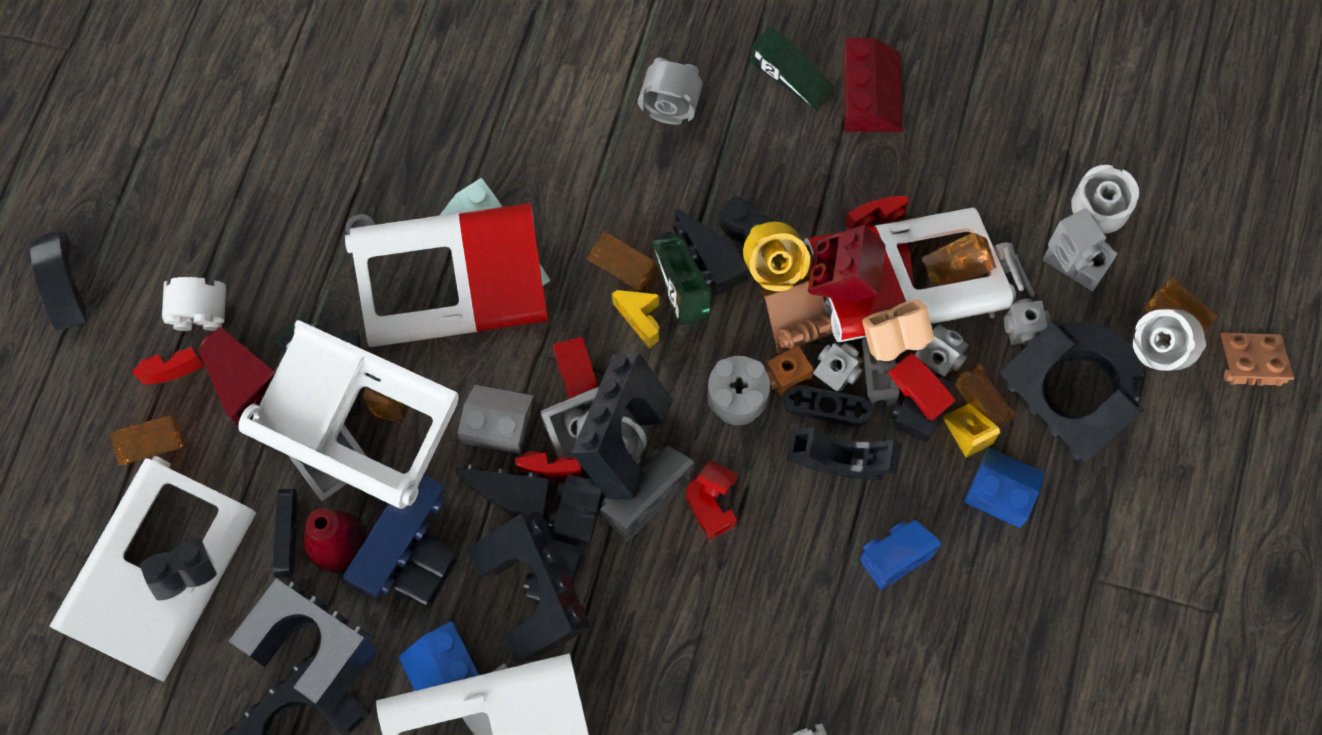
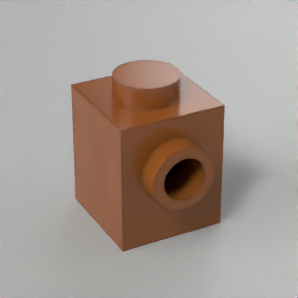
(788, 370)

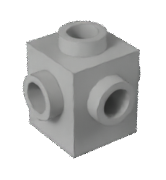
(1018, 323)
(944, 351)
(829, 370)

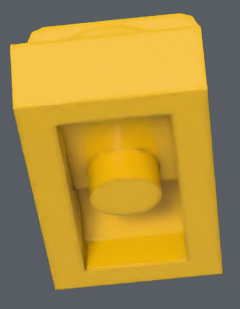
(634, 308)

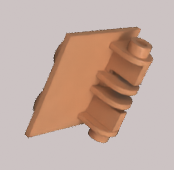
(797, 317)
(1255, 358)

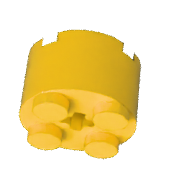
(787, 247)

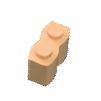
(898, 330)

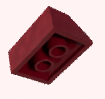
(871, 86)

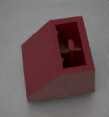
(847, 265)

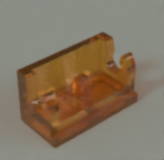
(960, 260)
(622, 261)
(1176, 296)
(984, 397)
(383, 406)
(146, 440)

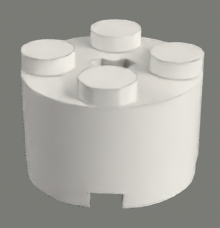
(1108, 196)
(193, 302)
(1153, 332)

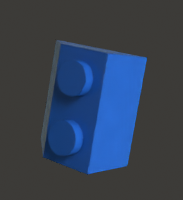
(1004, 487)
(899, 553)
(438, 659)

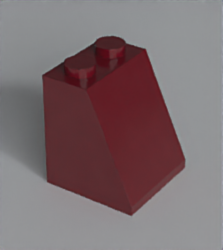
(235, 373)

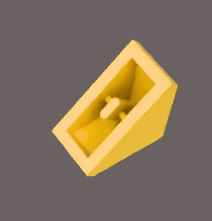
(971, 429)

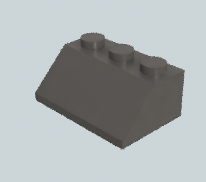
(663, 479)

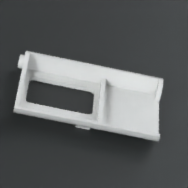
(314, 397)
(110, 598)
(518, 701)

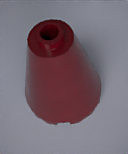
(333, 539)

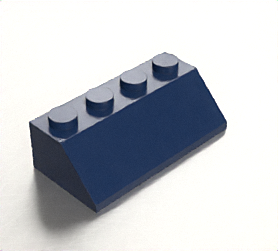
(390, 539)

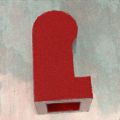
(708, 512)

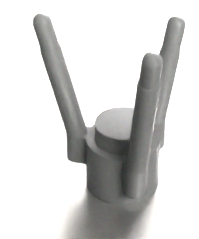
(1011, 263)

